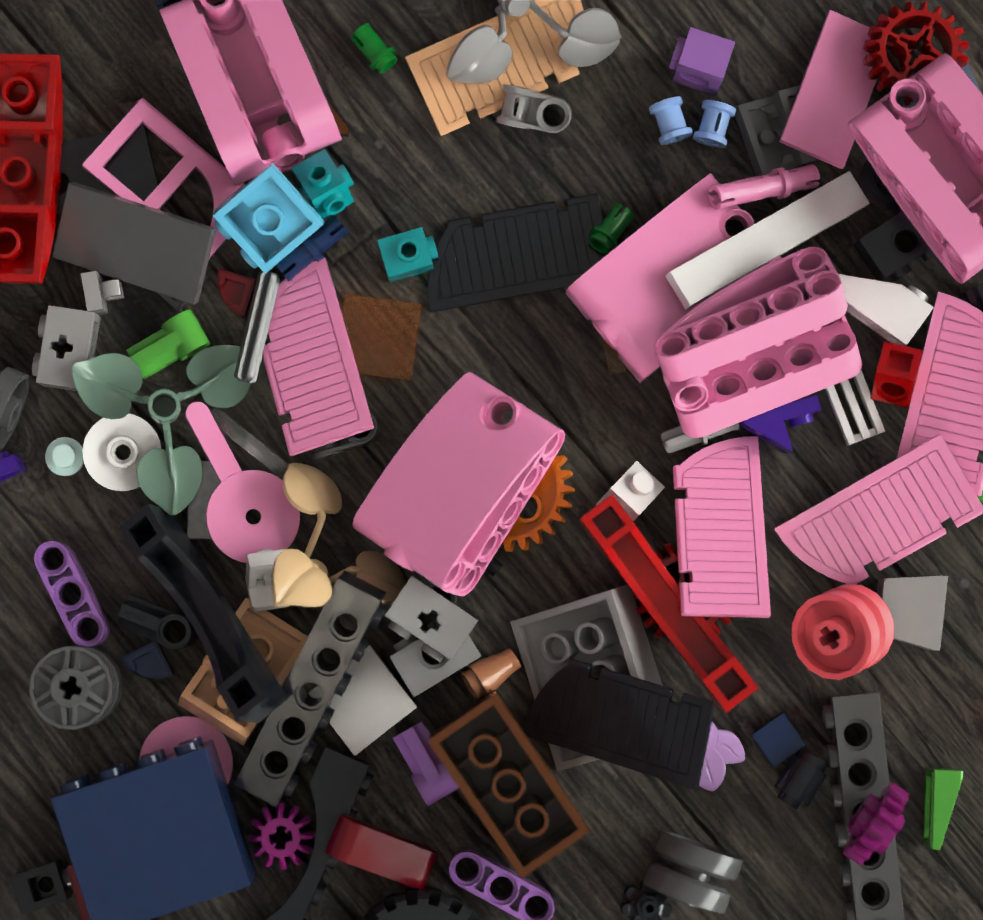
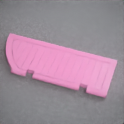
(313, 363)
(950, 387)
(883, 514)
(722, 531)

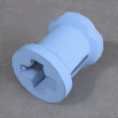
(670, 120)
(714, 123)

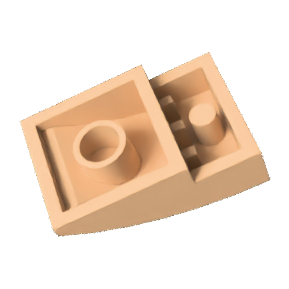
(279, 647)

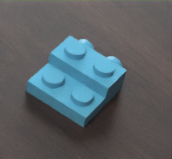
(267, 219)

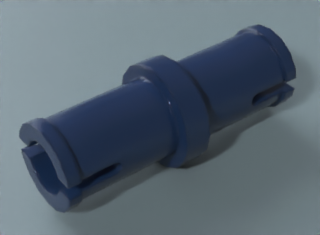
(312, 248)

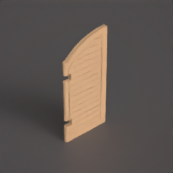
(533, 58)

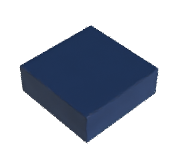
(778, 739)

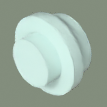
(64, 456)

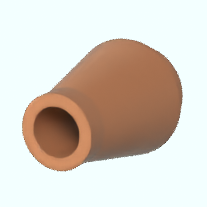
(489, 673)

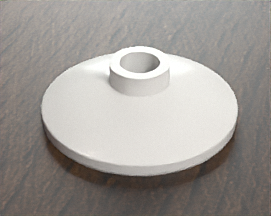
(101, 447)

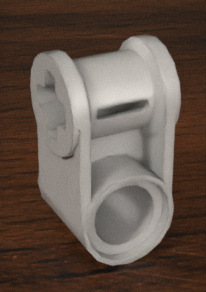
(530, 109)

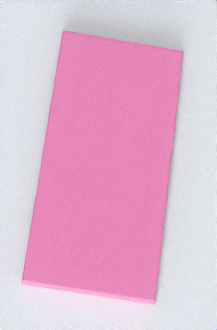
(831, 92)

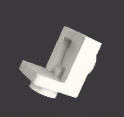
(635, 490)
(259, 579)

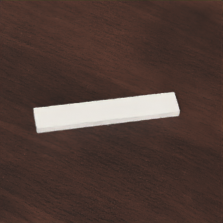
(766, 240)

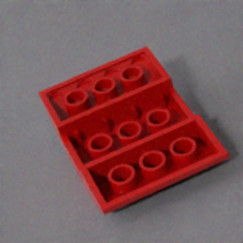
(29, 163)

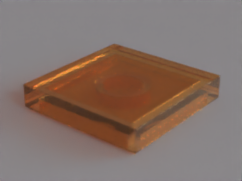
(382, 335)

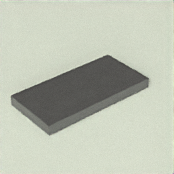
(134, 243)

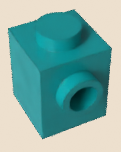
(407, 254)

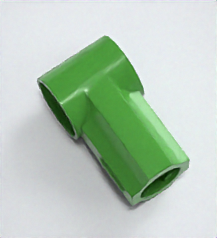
(178, 339)

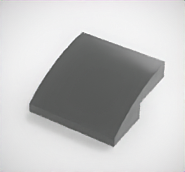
(761, 129)

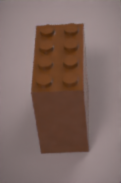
(508, 784)

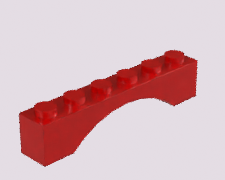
(660, 596)

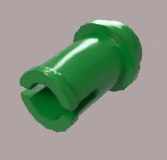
(374, 48)
(606, 234)

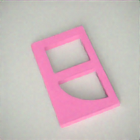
(193, 158)

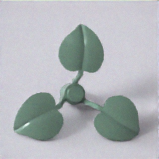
(111, 384)

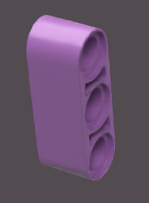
(56, 582)
(488, 871)

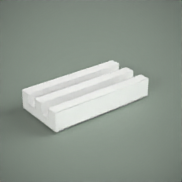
(868, 403)

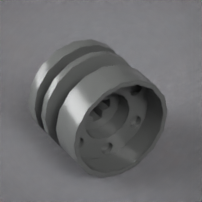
(96, 676)

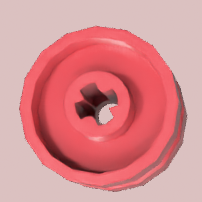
(842, 631)

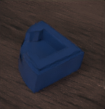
(149, 662)

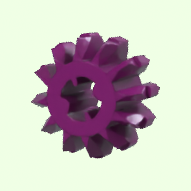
(291, 846)

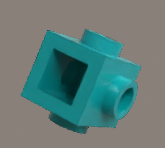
(324, 184)

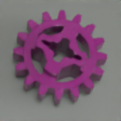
(876, 823)

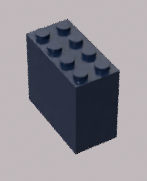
(154, 834)

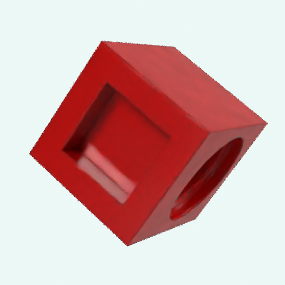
(896, 374)

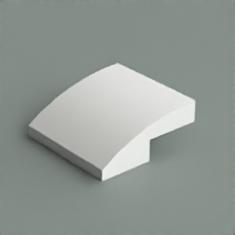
(369, 704)

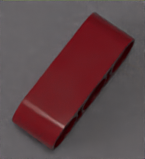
(381, 852)

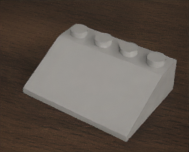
(592, 630)

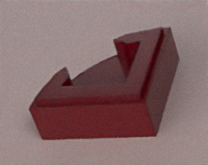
(235, 291)

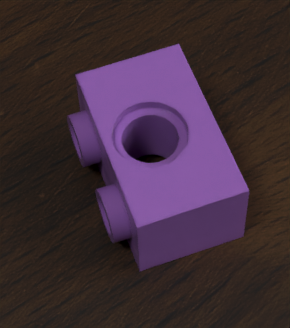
(701, 60)

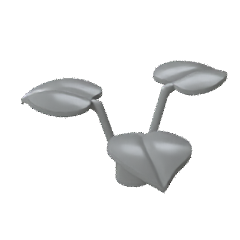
(484, 56)

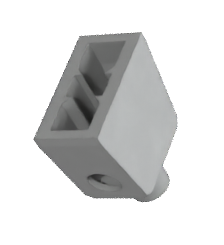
(916, 608)

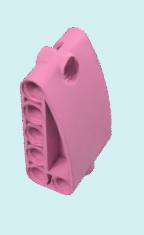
(239, 68)
(933, 159)
(628, 287)
(759, 344)
(459, 484)

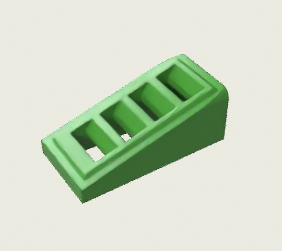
(939, 800)

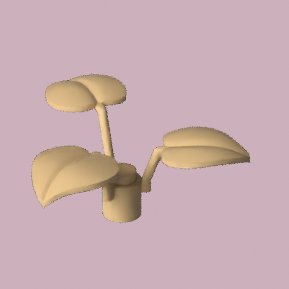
(305, 580)

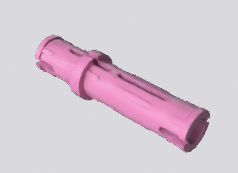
(776, 183)

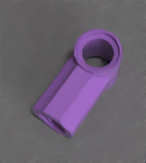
(428, 771)

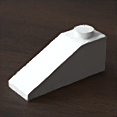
(886, 307)

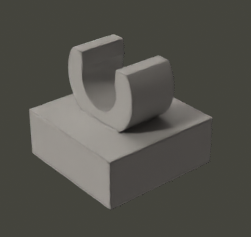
(98, 292)

